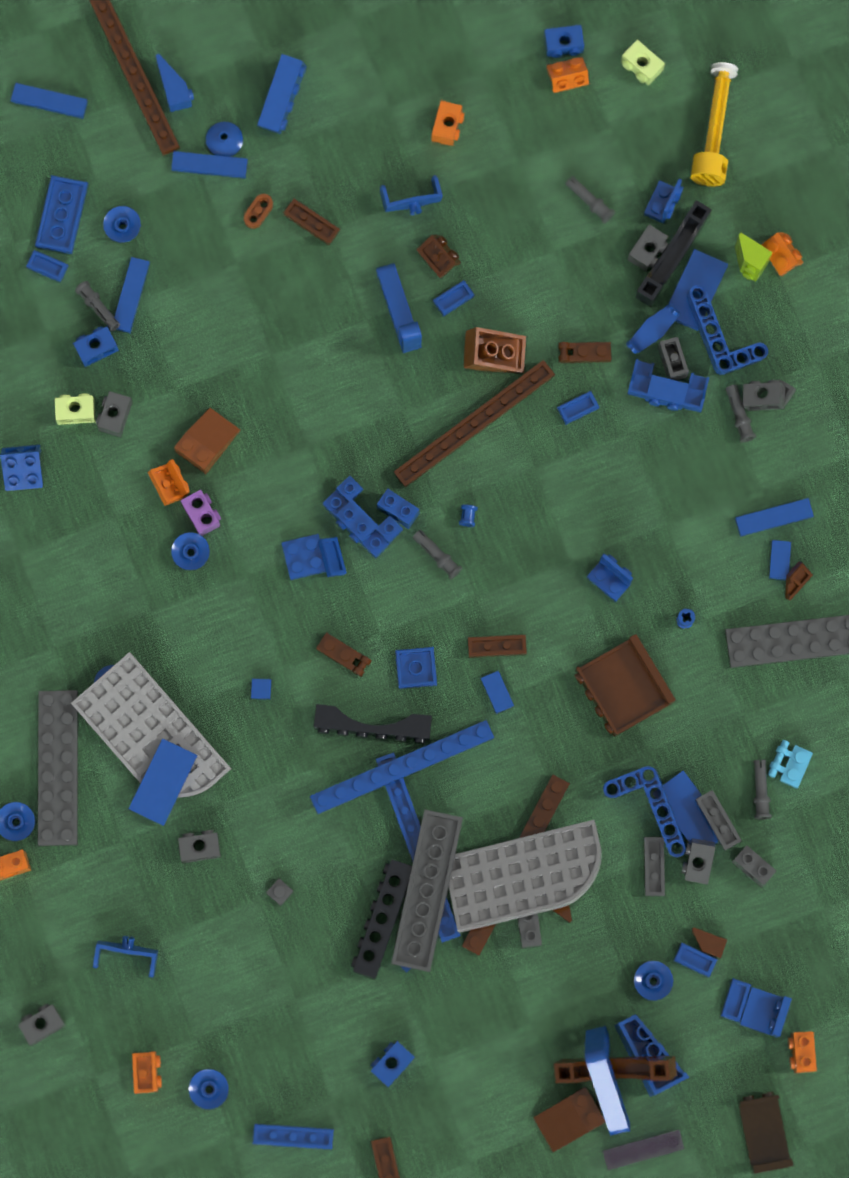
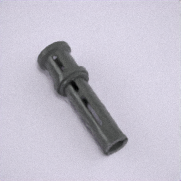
(596, 205)
(92, 300)
(742, 421)
(443, 560)
(761, 799)

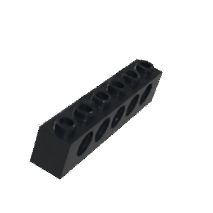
(371, 968)

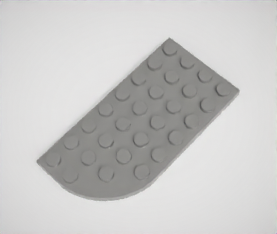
(135, 715)
(524, 875)

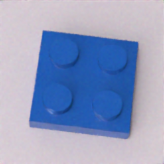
(303, 557)

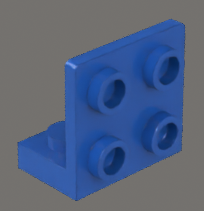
(662, 201)
(21, 467)
(610, 577)
(765, 1012)

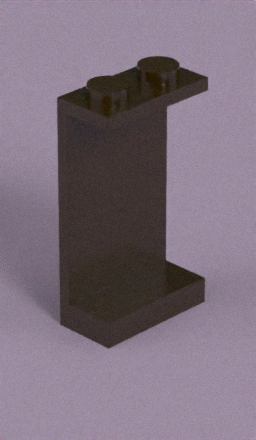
(764, 1133)

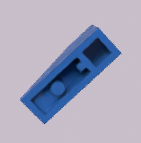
(175, 87)

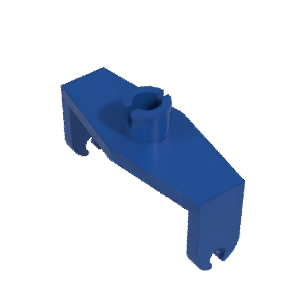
(414, 202)
(653, 328)
(127, 948)

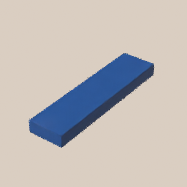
(49, 100)
(209, 164)
(131, 293)
(774, 517)
(293, 1136)

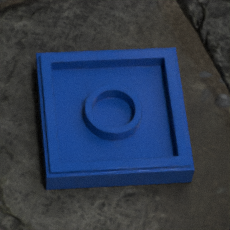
(416, 668)

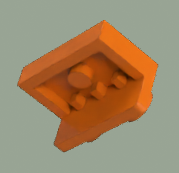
(568, 74)
(784, 255)
(169, 482)
(803, 1052)
(146, 1073)

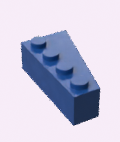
(282, 94)
(639, 1043)

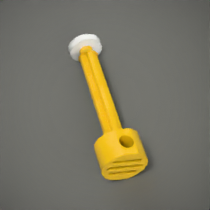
(710, 167)

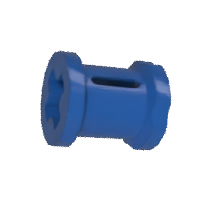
(468, 515)
(683, 613)

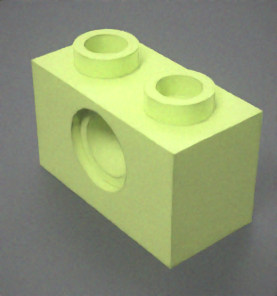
(638, 53)
(85, 414)

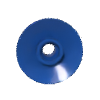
(224, 147)
(118, 216)
(188, 542)
(16, 811)
(660, 973)
(198, 1086)

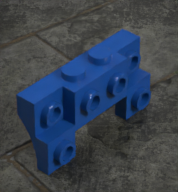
(666, 391)
(357, 522)

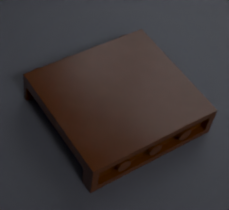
(624, 686)

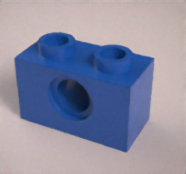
(571, 34)
(90, 355)
(398, 508)
(403, 1059)

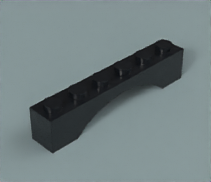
(674, 253)
(414, 727)

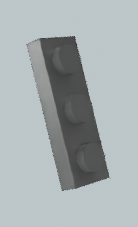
(718, 820)
(654, 866)

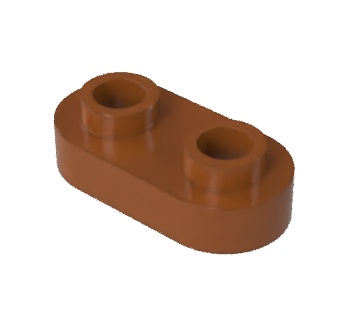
(257, 211)

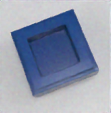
(261, 689)

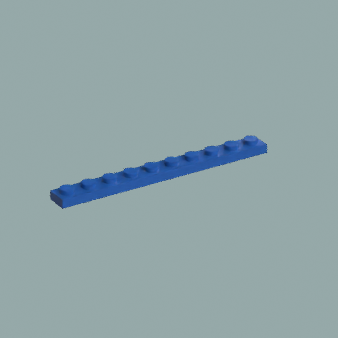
(401, 767)
(410, 829)

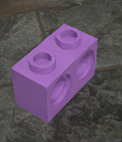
(197, 514)

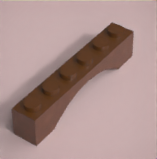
(644, 1067)

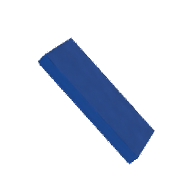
(61, 214)
(702, 271)
(163, 782)
(682, 798)

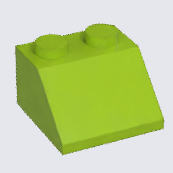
(751, 257)

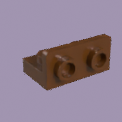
(439, 255)

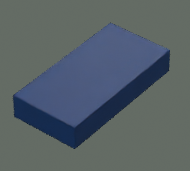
(47, 266)
(453, 298)
(578, 407)
(332, 557)
(779, 559)
(497, 692)
(695, 960)
(735, 1000)

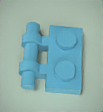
(795, 767)

